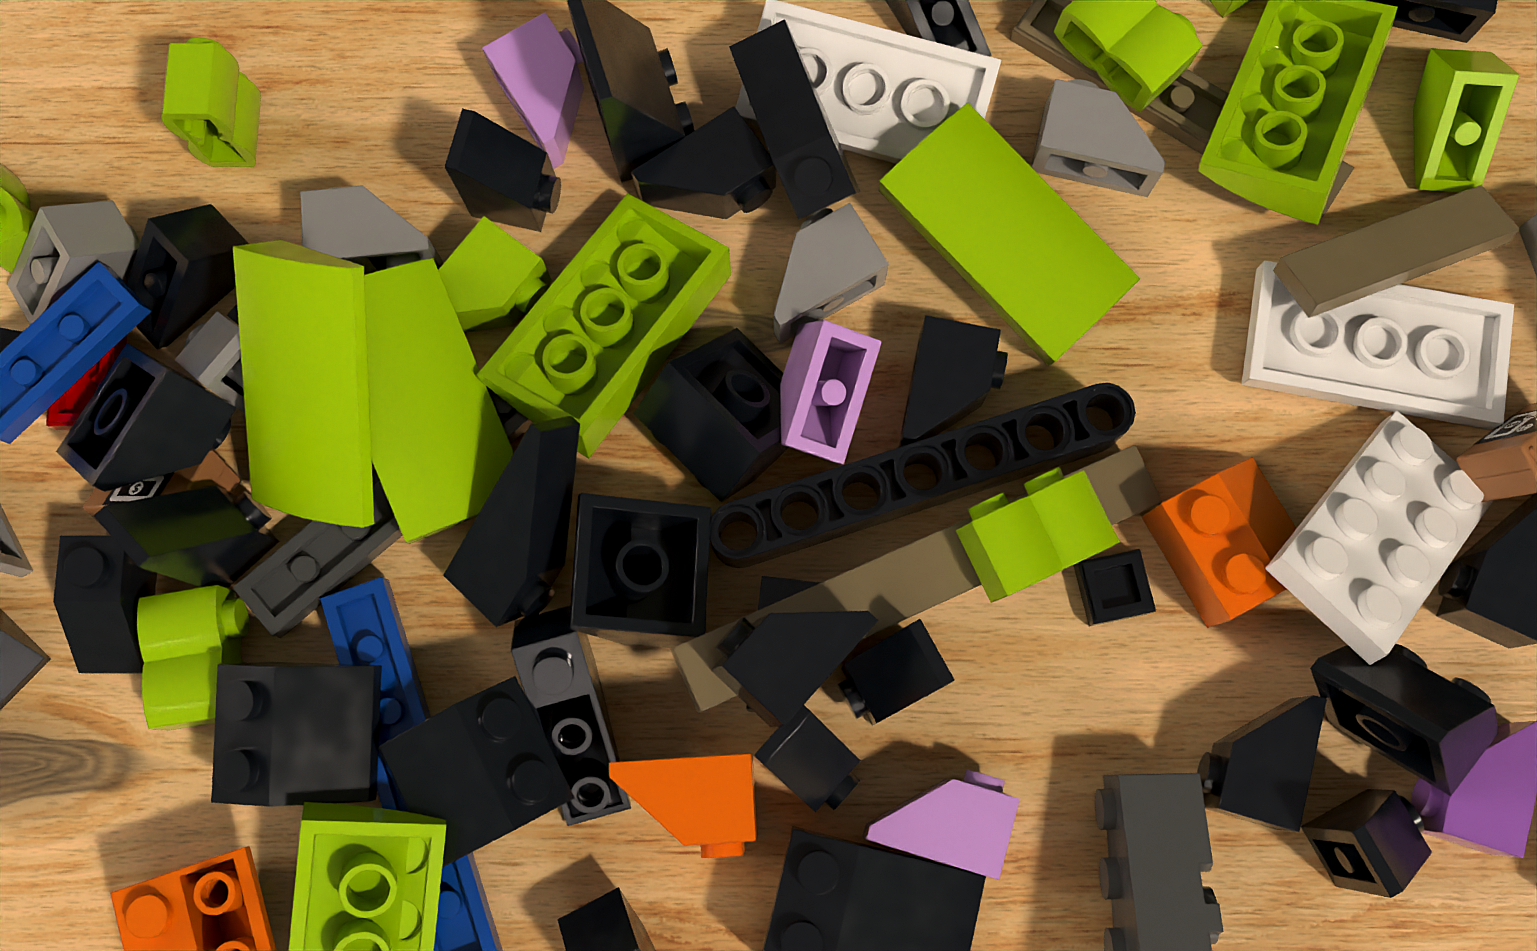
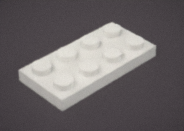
(880, 84)
(1385, 352)
(1380, 537)

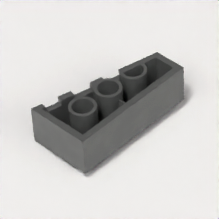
(1156, 863)

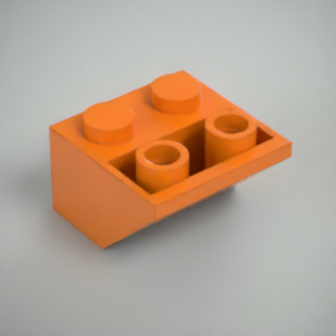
(197, 908)

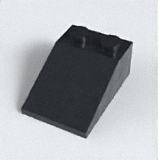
(629, 84)
(869, 899)

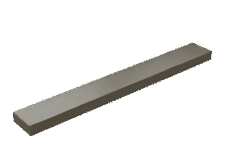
(909, 577)

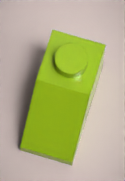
(1459, 117)
(493, 278)

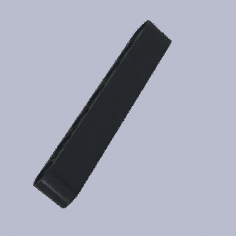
(944, 454)

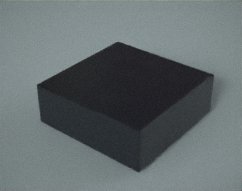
(1114, 587)

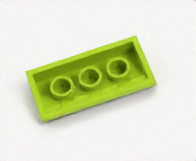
(1297, 102)
(1007, 233)
(608, 321)
(305, 381)
(429, 412)
(366, 879)

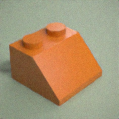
(1222, 540)
(696, 799)

